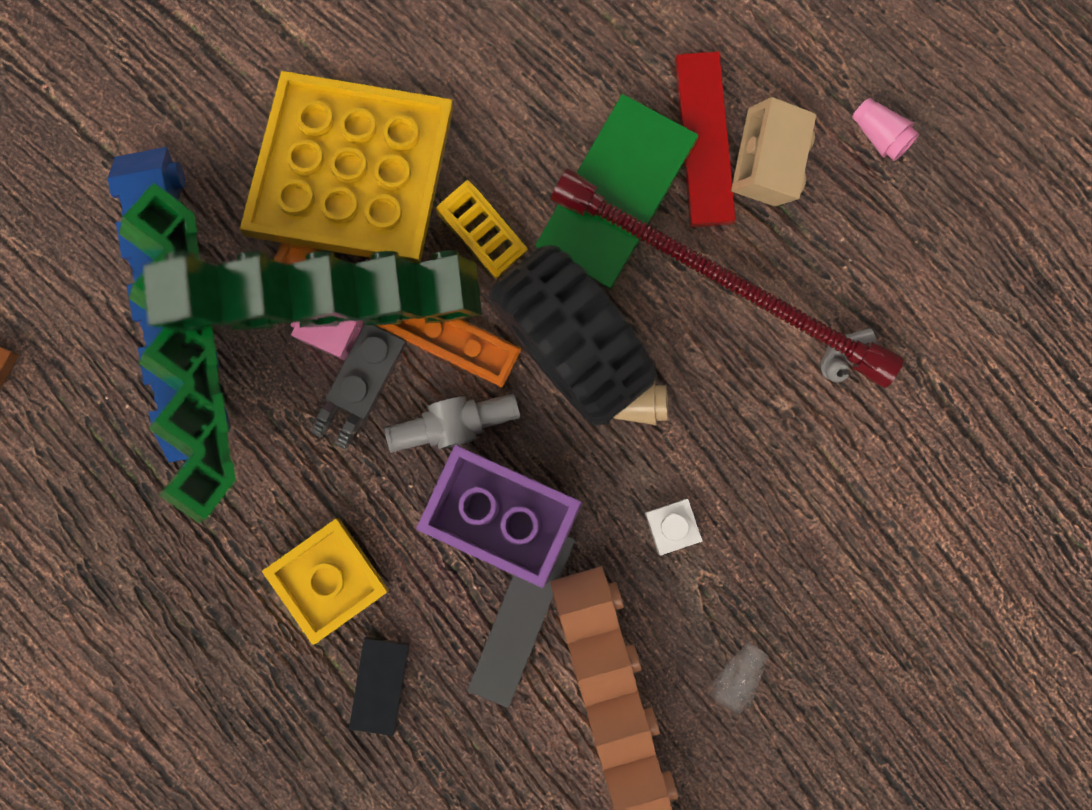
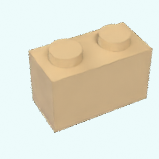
(774, 152)

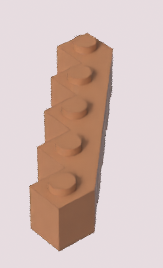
(610, 692)

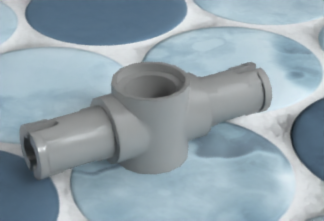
(452, 422)

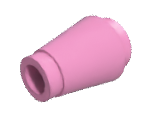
(885, 129)

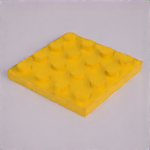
(348, 167)

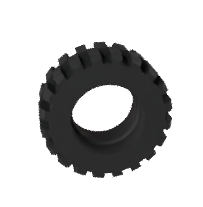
(574, 334)

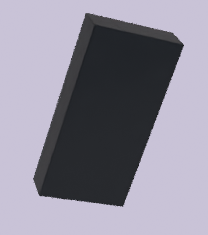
(379, 686)

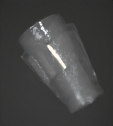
(739, 679)

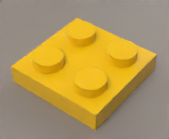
(325, 581)

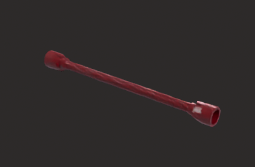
(871, 360)

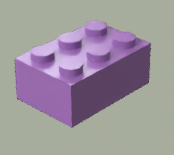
(499, 516)

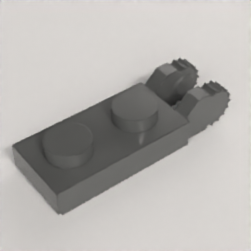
(360, 382)

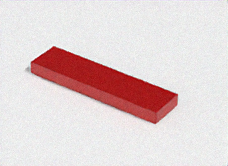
(709, 161)

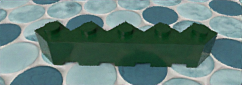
(314, 292)

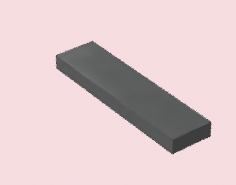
(514, 635)

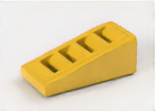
(454, 202)

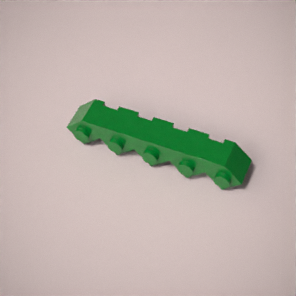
(186, 362)

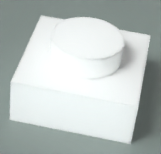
(673, 527)

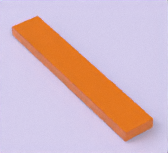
(452, 341)

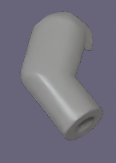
(835, 365)

